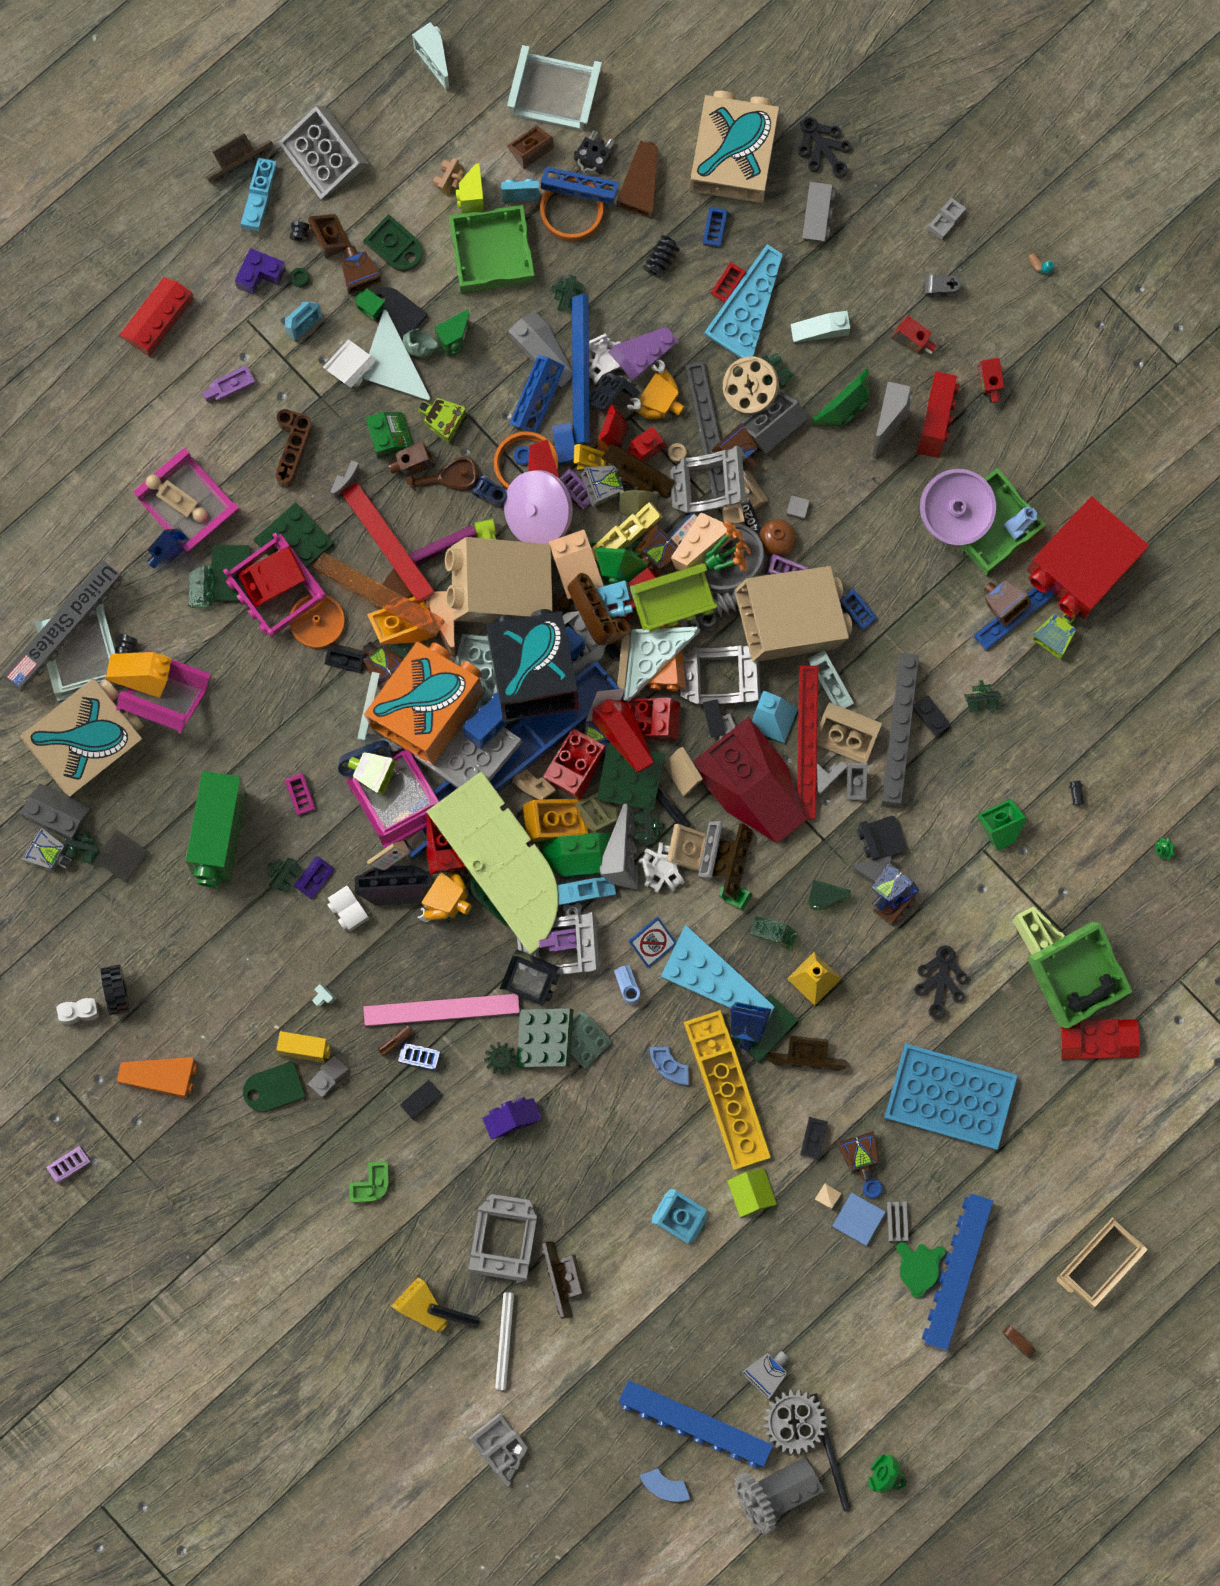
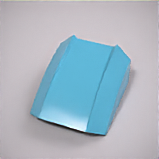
(302, 319)
(680, 1216)

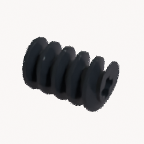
(661, 256)

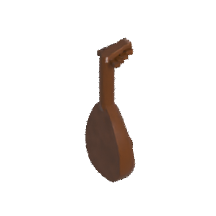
(457, 475)

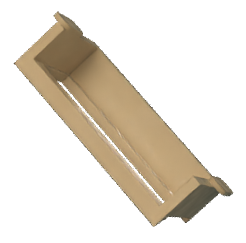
(1071, 1286)

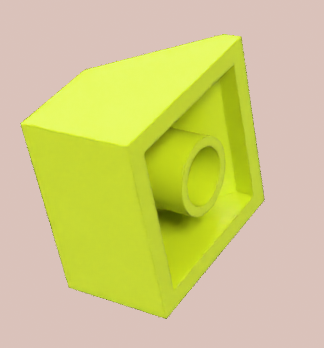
(470, 191)

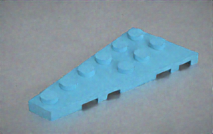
(742, 316)
(708, 975)

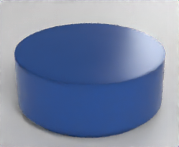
(521, 455)
(872, 1188)

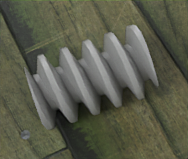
(725, 603)

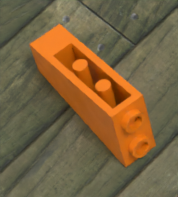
(672, 675)
(160, 1076)

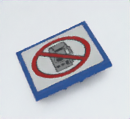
(652, 942)

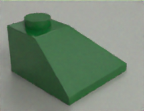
(619, 564)
(1002, 824)

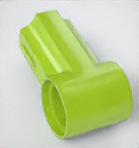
(485, 529)

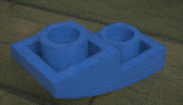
(564, 443)

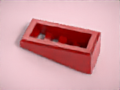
(731, 266)

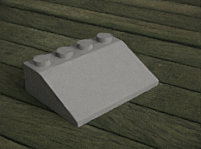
(323, 152)
(894, 411)

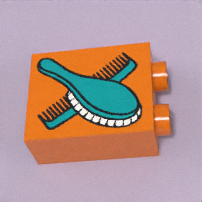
(426, 701)

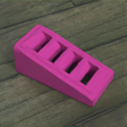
(310, 807)

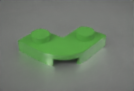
(375, 1188)

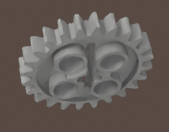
(777, 1424)
(755, 1503)

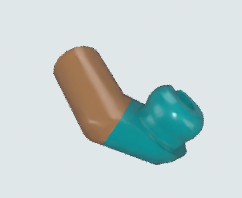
(1043, 267)

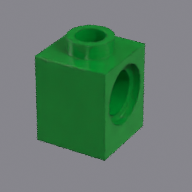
(369, 304)

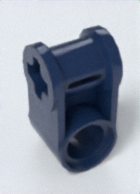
(487, 490)

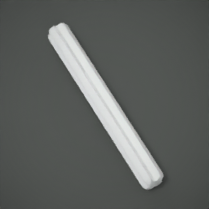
(504, 1342)

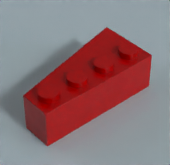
(937, 414)

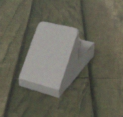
(825, 780)
(856, 781)
(328, 1076)

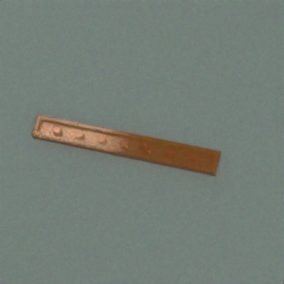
(378, 594)

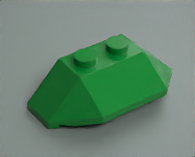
(846, 403)
(576, 853)

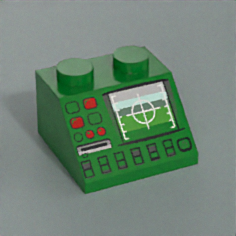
(453, 333)
(388, 433)

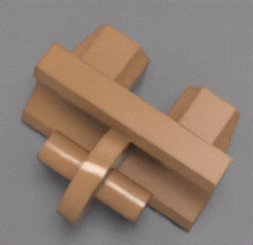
(451, 178)

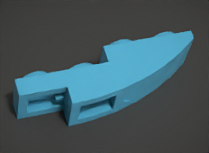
(259, 194)
(584, 890)

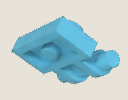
(616, 594)

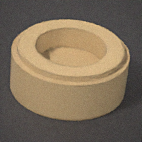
(676, 452)

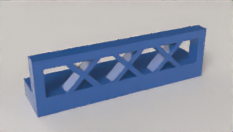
(578, 189)
(533, 392)

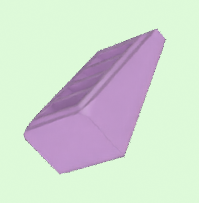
(51, 1168)

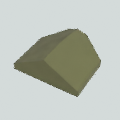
(633, 501)
(597, 813)

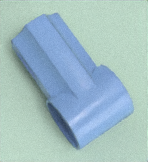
(1021, 522)
(627, 984)

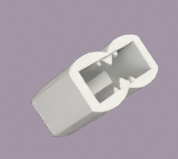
(347, 908)
(71, 1012)

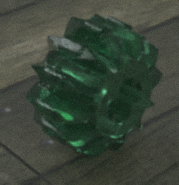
(495, 1063)

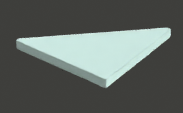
(393, 364)
(651, 653)

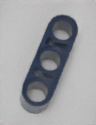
(371, 748)

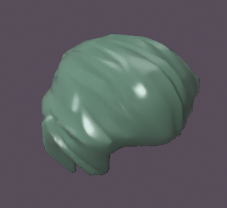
(419, 343)

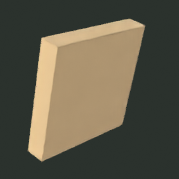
(683, 771)
(686, 847)

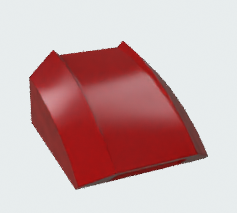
(613, 429)

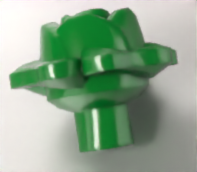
(1165, 848)

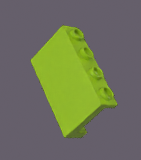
(673, 598)

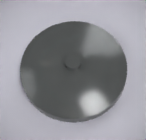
(730, 577)

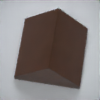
(531, 146)
(328, 234)

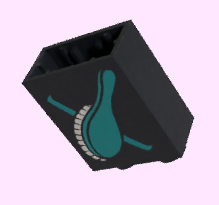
(532, 665)

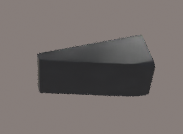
(420, 1100)

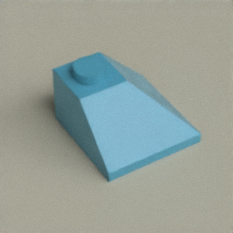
(774, 716)

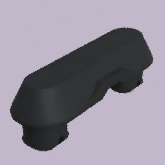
(1107, 987)

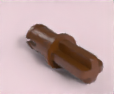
(395, 1041)

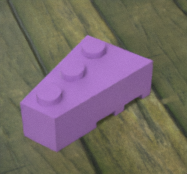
(641, 352)

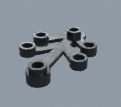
(822, 144)
(941, 979)

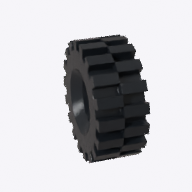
(115, 990)

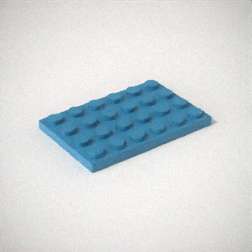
(950, 1096)

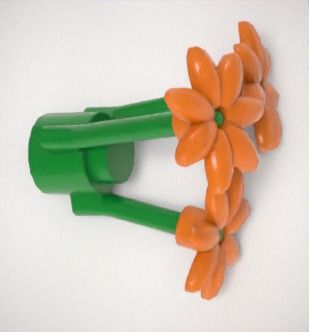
(715, 560)

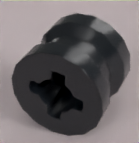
(299, 231)

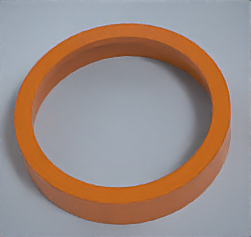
(563, 236)
(515, 438)

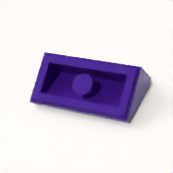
(314, 877)

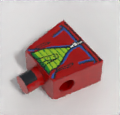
(991, 370)

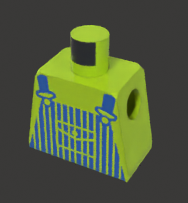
(1055, 634)

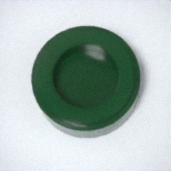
(299, 277)

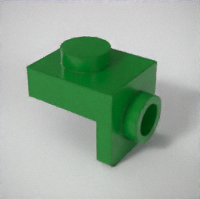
(742, 898)

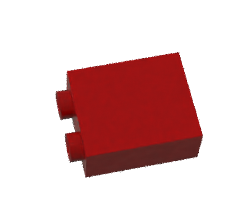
(1086, 559)

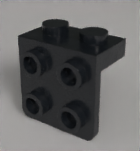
(609, 389)
(881, 838)

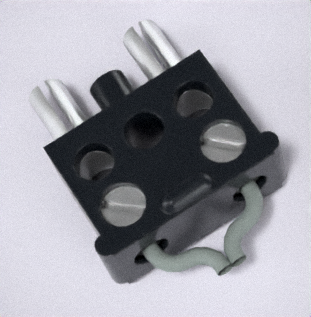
(593, 153)

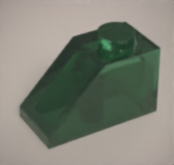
(826, 895)

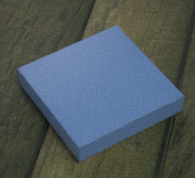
(858, 1219)

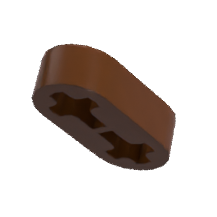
(1018, 1341)

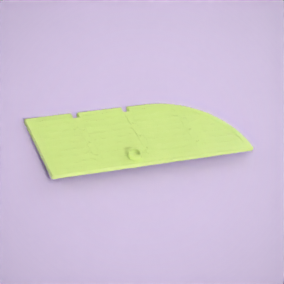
(498, 858)

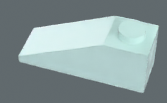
(821, 327)
(830, 680)

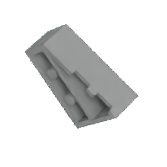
(818, 211)

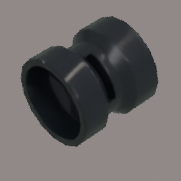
(126, 644)

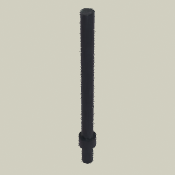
(833, 1462)

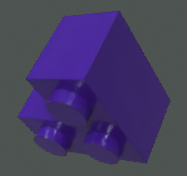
(258, 267)
(511, 1117)

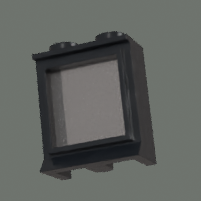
(530, 977)

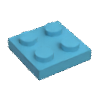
(520, 191)

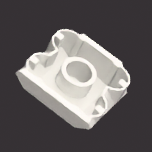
(350, 364)

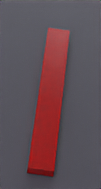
(387, 543)
(807, 739)

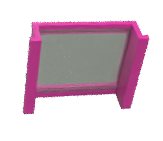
(192, 480)
(177, 702)
(402, 806)

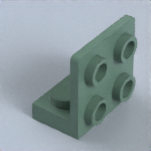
(587, 1039)

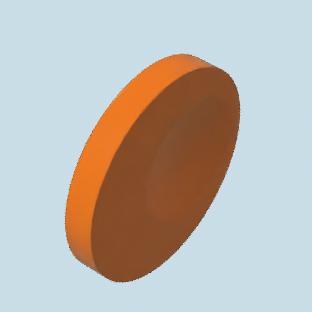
(320, 624)

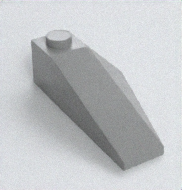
(535, 338)
(618, 858)

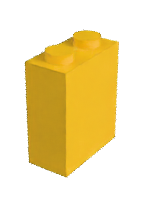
(303, 1047)

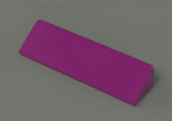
(440, 546)

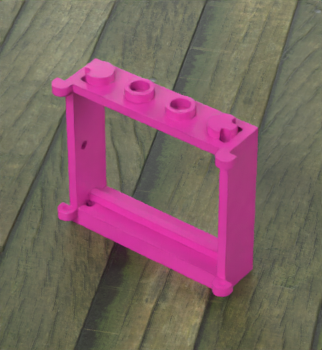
(311, 585)

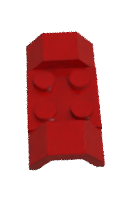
(1101, 1039)

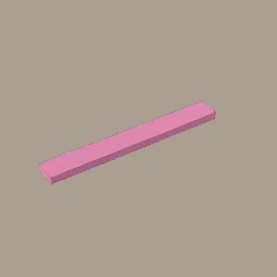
(441, 1010)

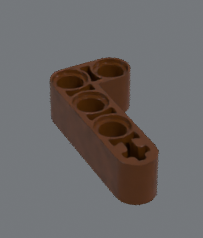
(291, 450)
(594, 614)

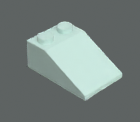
(429, 46)

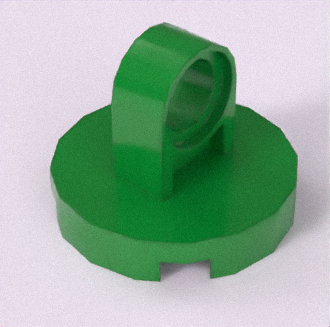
(885, 1474)

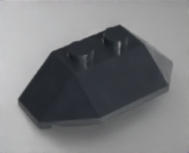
(394, 885)

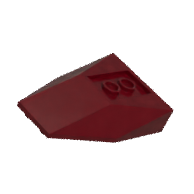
(752, 782)

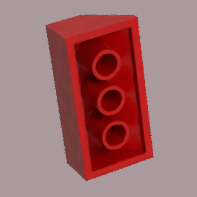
(157, 316)

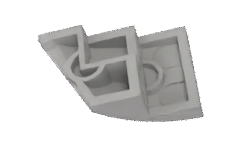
(499, 1447)

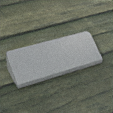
(710, 850)

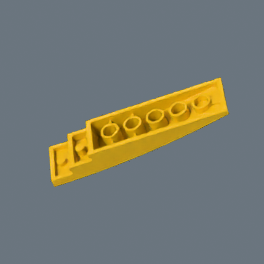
(727, 1089)

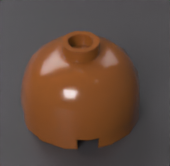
(777, 538)

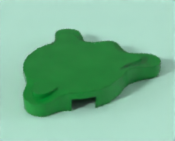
(919, 1268)

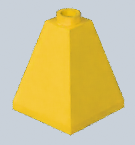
(810, 985)
(415, 1303)

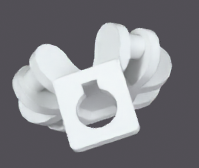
(603, 359)
(660, 868)

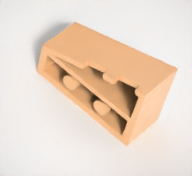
(698, 541)

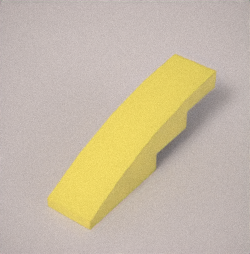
(630, 530)

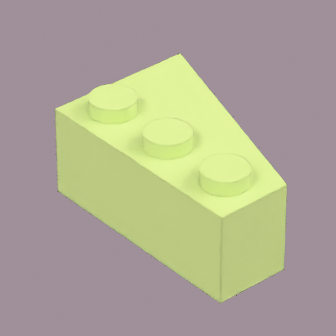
(1036, 930)

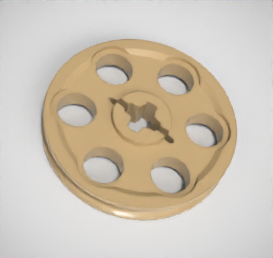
(757, 389)

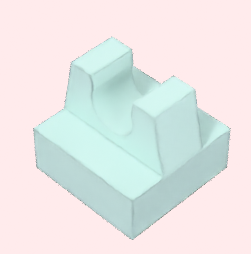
(323, 995)

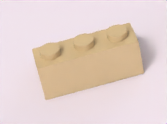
(847, 733)

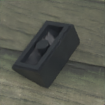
(345, 657)

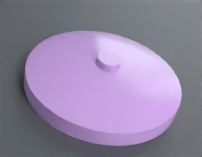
(538, 507)
(957, 507)

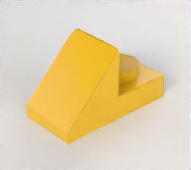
(587, 457)

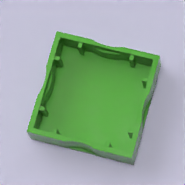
(491, 249)
(997, 543)
(1076, 966)

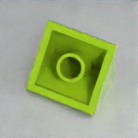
(751, 1192)

